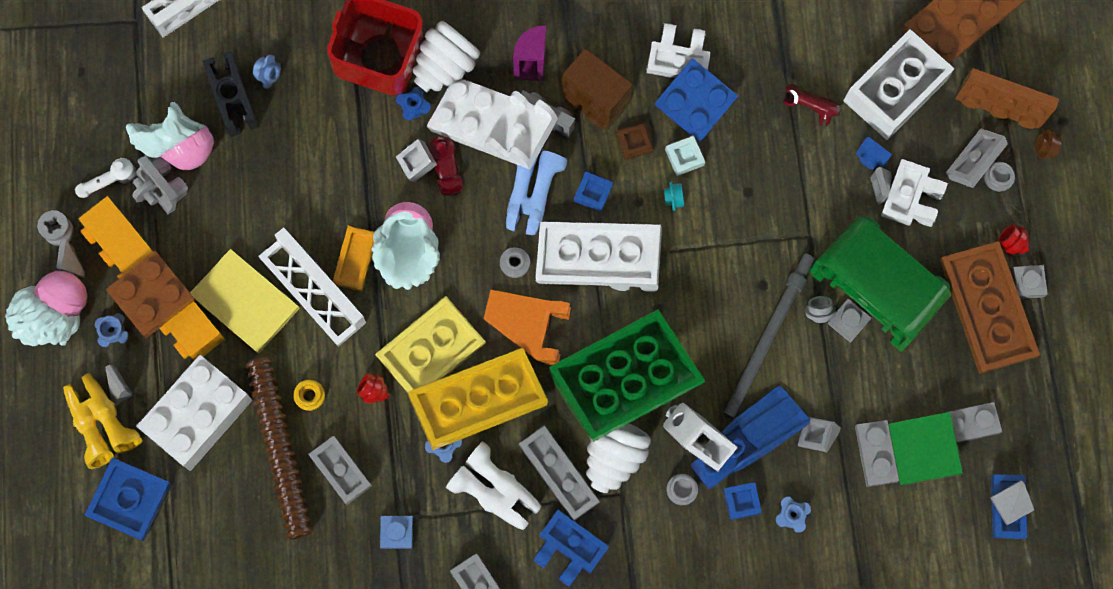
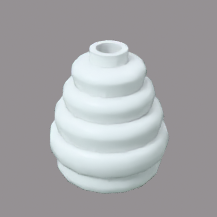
(443, 58)
(616, 457)

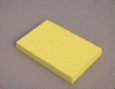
(244, 301)
(430, 346)

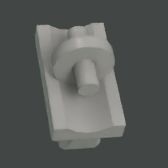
(154, 188)

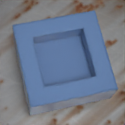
(396, 532)

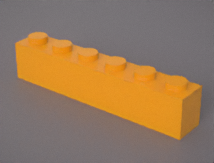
(127, 249)

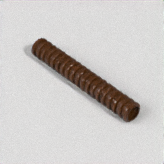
(279, 448)

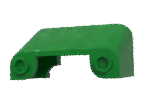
(883, 280)

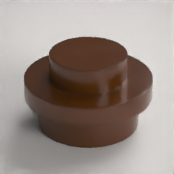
(1048, 144)

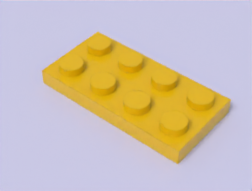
(477, 398)

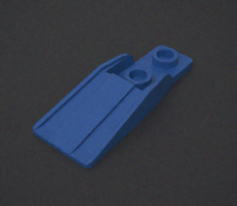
(756, 434)

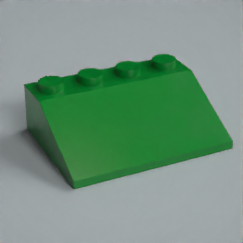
(625, 375)

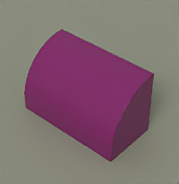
(530, 54)

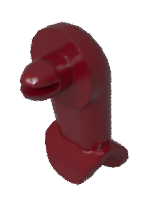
(820, 105)
(444, 154)

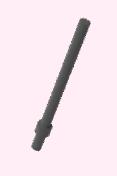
(795, 284)

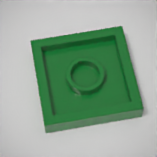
(925, 449)

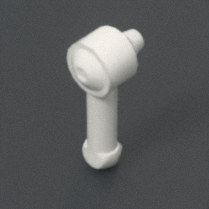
(121, 171)

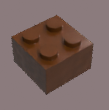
(595, 90)

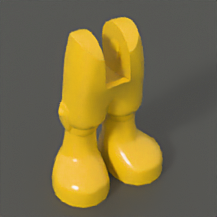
(85, 420)

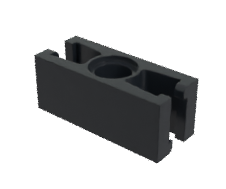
(228, 83)

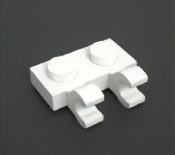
(669, 59)
(906, 191)

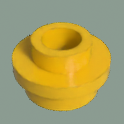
(302, 388)

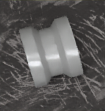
(56, 233)

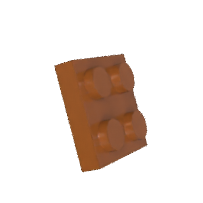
(150, 294)

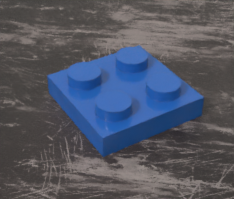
(696, 100)
(128, 499)

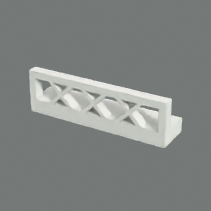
(175, 13)
(322, 281)

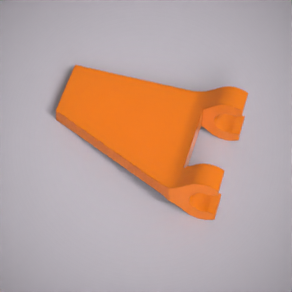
(526, 321)

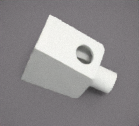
(687, 426)

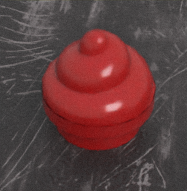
(1014, 240)
(372, 389)

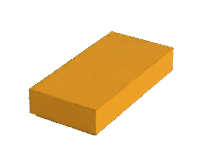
(354, 259)

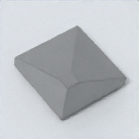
(881, 184)
(69, 260)
(117, 386)
(819, 434)
(1013, 502)

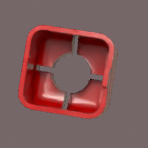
(368, 21)

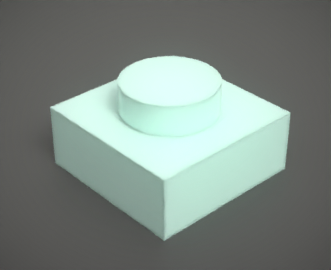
(685, 155)

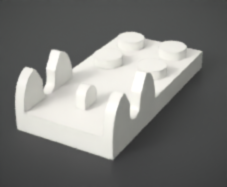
(493, 122)
(599, 255)

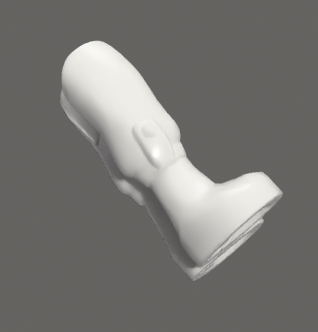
(505, 490)

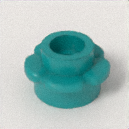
(674, 195)

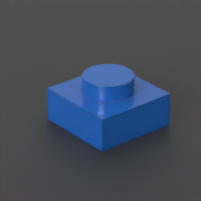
(872, 154)
(593, 191)
(742, 501)

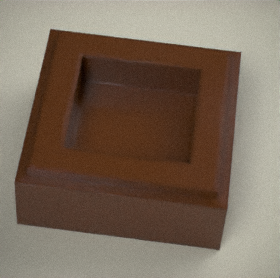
(634, 141)

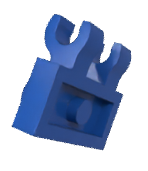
(574, 543)

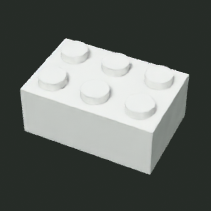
(898, 84)
(194, 413)

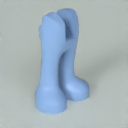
(535, 205)

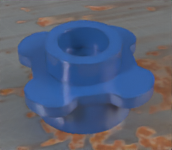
(411, 112)

